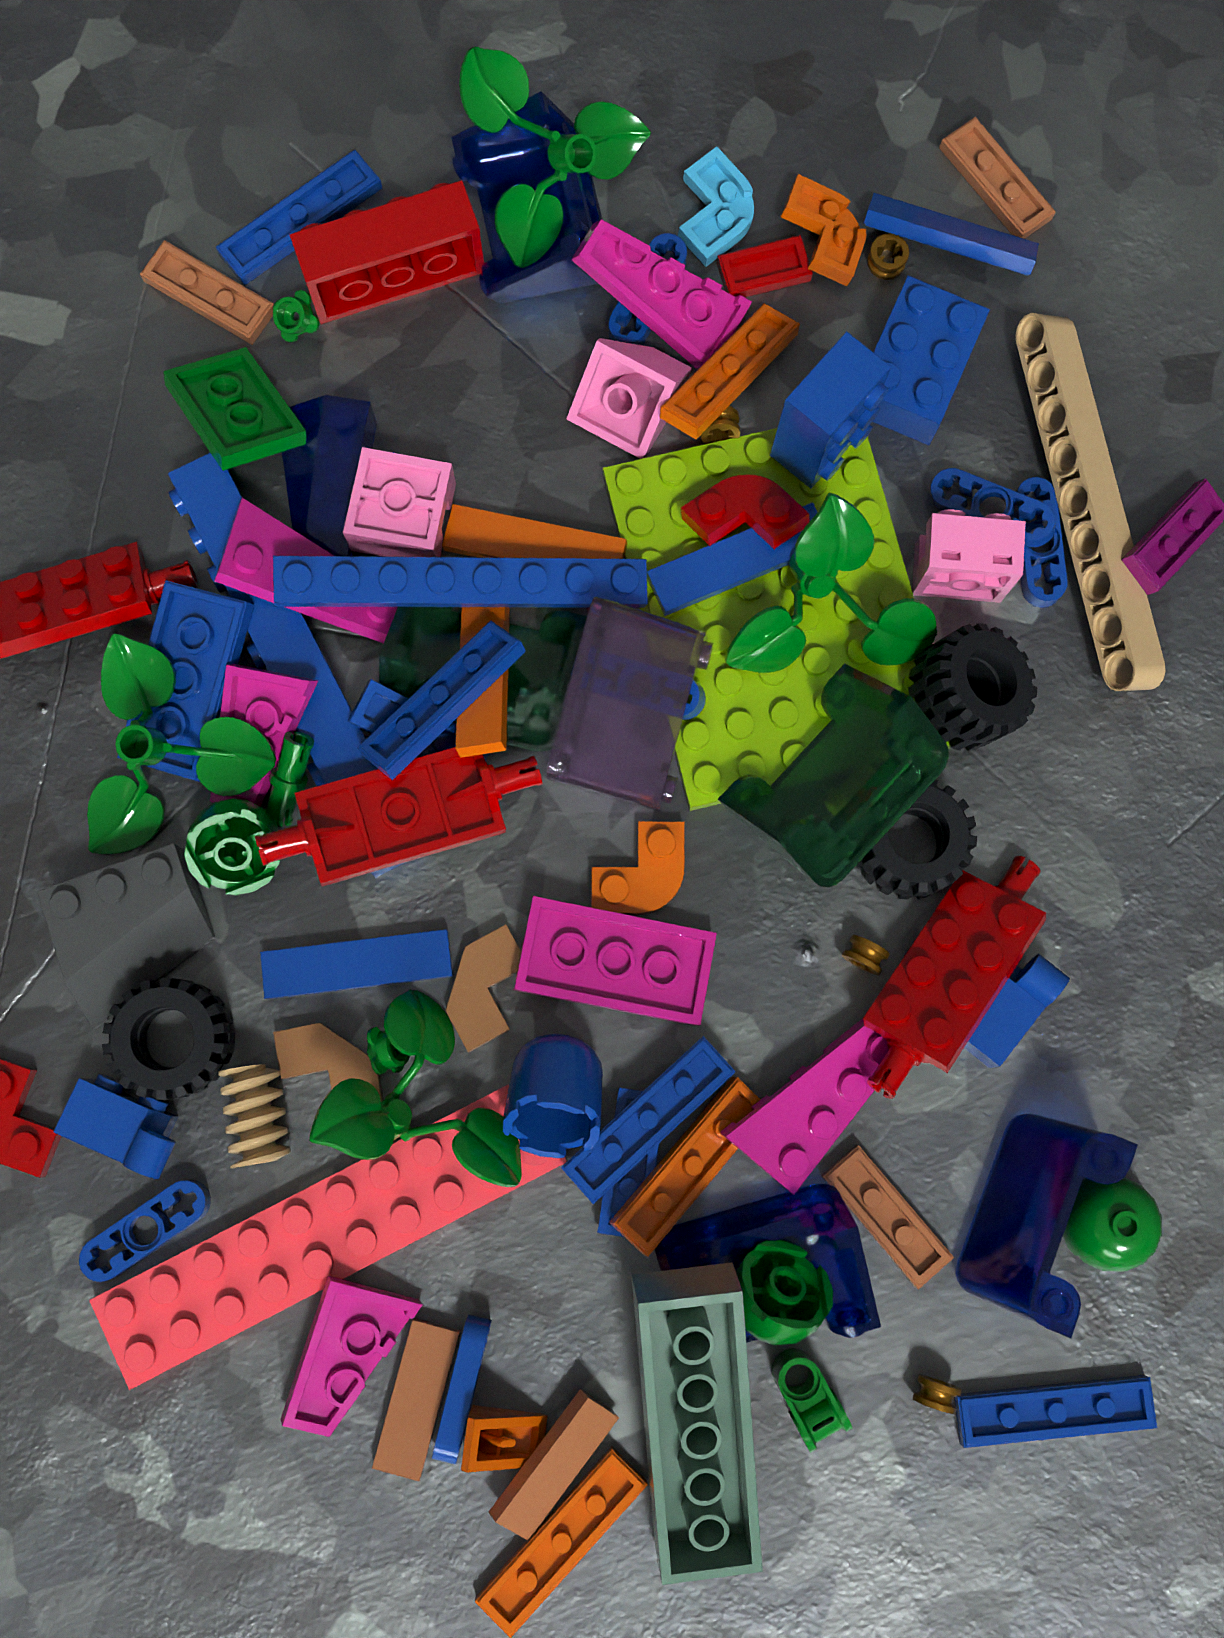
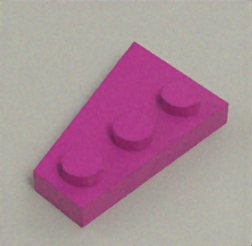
(268, 702)
(344, 1345)

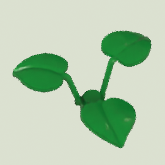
(604, 144)
(831, 542)
(230, 760)
(365, 1127)

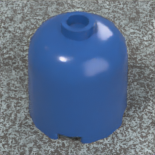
(554, 1096)

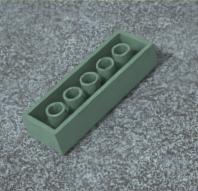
(698, 1422)

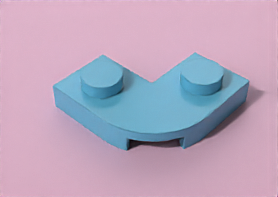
(727, 209)

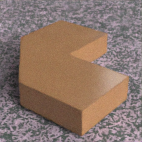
(470, 1001)
(320, 1049)

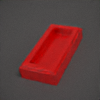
(765, 267)

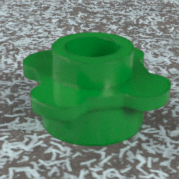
(284, 316)
(383, 1053)

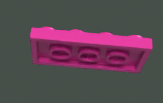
(615, 961)

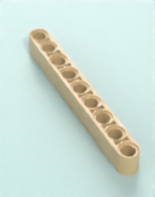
(1089, 502)

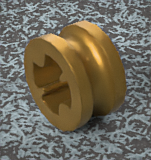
(900, 251)
(723, 427)
(865, 954)
(937, 1394)

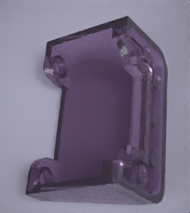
(626, 705)

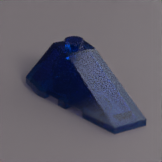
(325, 468)

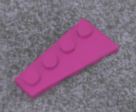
(674, 303)
(249, 568)
(808, 1114)

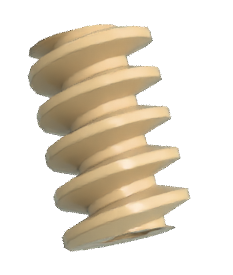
(254, 1114)

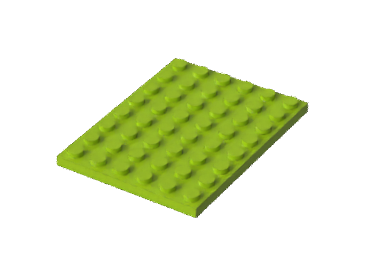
(749, 717)

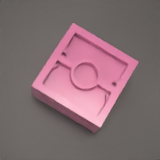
(398, 505)
(968, 556)

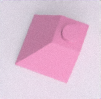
(625, 393)

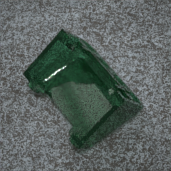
(537, 682)
(847, 781)

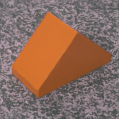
(500, 1438)

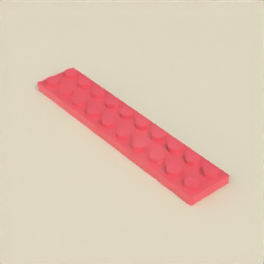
(294, 1247)

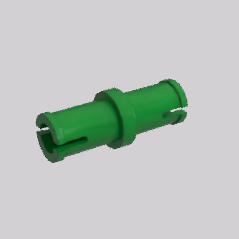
(289, 777)

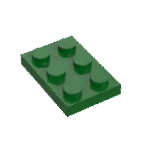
(234, 408)

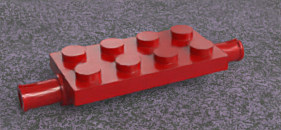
(81, 597)
(384, 822)
(953, 973)

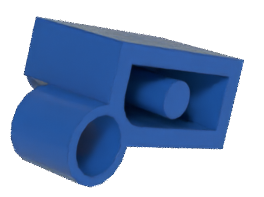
(1015, 1010)
(119, 1125)

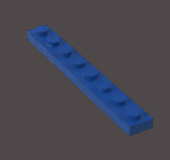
(456, 582)

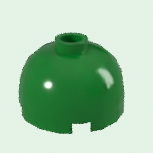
(224, 847)
(1113, 1225)
(783, 1293)

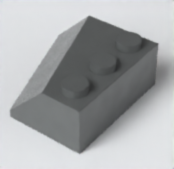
(125, 926)

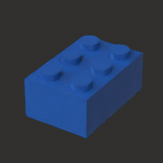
(927, 350)
(830, 411)

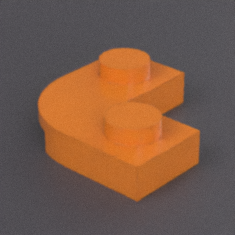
(827, 215)
(653, 882)

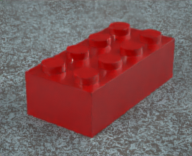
(390, 251)

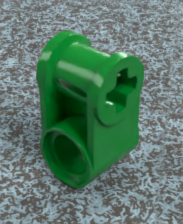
(812, 1404)

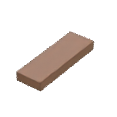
(997, 179)
(208, 292)
(888, 1217)
(416, 1399)
(553, 1465)

